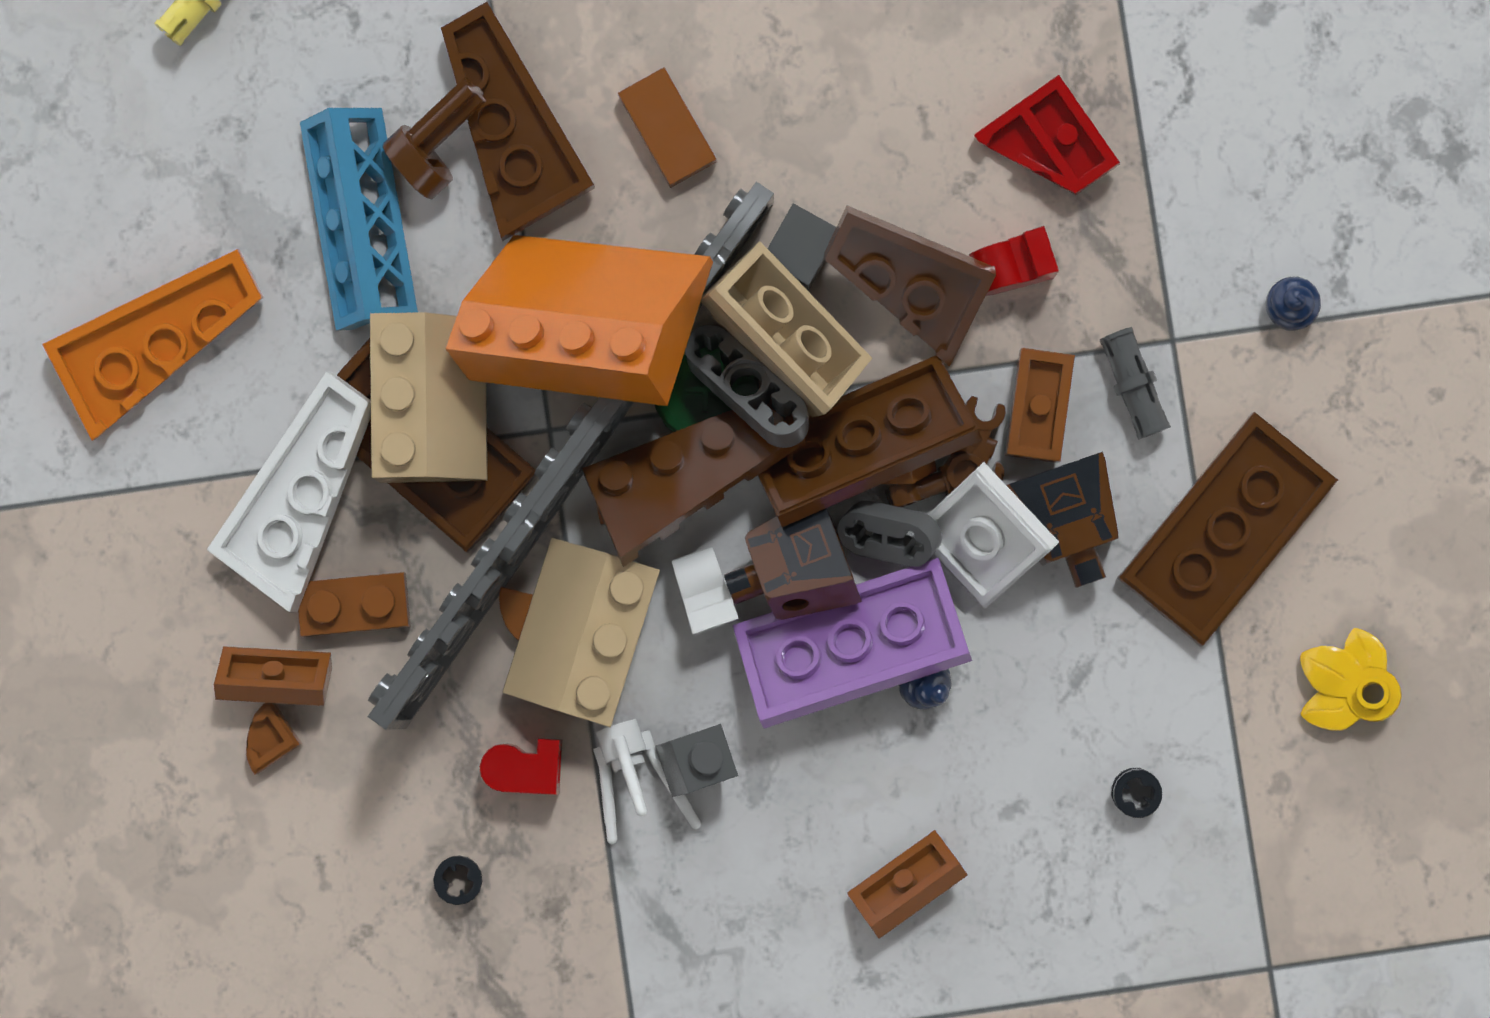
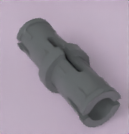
(1135, 383)

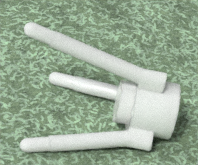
(623, 748)

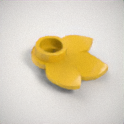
(1341, 679)

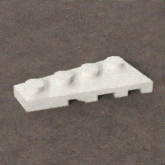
(293, 498)

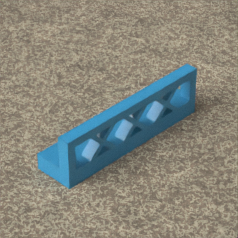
(347, 215)

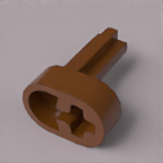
(414, 147)

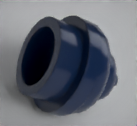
(1293, 303)
(927, 691)

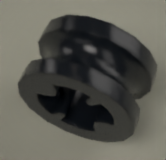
(1126, 805)
(441, 885)

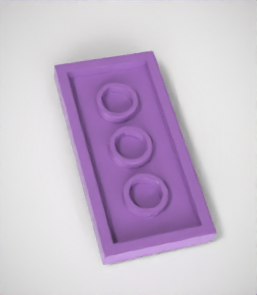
(844, 653)

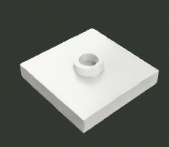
(988, 535)

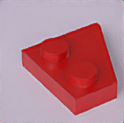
(1051, 138)

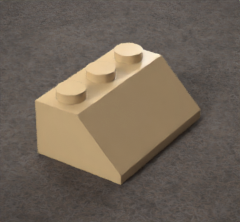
(786, 329)
(423, 407)
(581, 632)

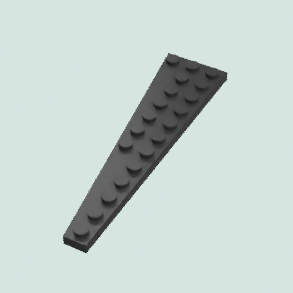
(402, 695)

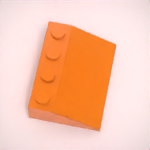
(580, 319)

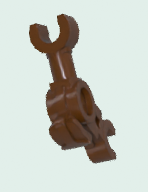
(956, 467)

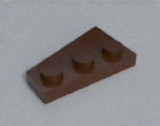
(914, 278)

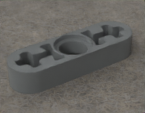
(750, 408)

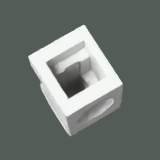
(704, 591)

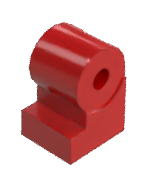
(1019, 261)
(516, 771)

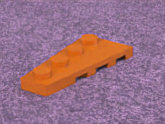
(142, 343)

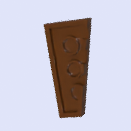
(516, 137)
(668, 479)

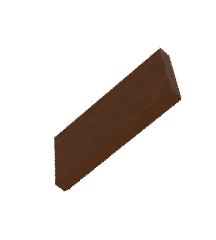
(871, 440)
(456, 507)
(1227, 529)

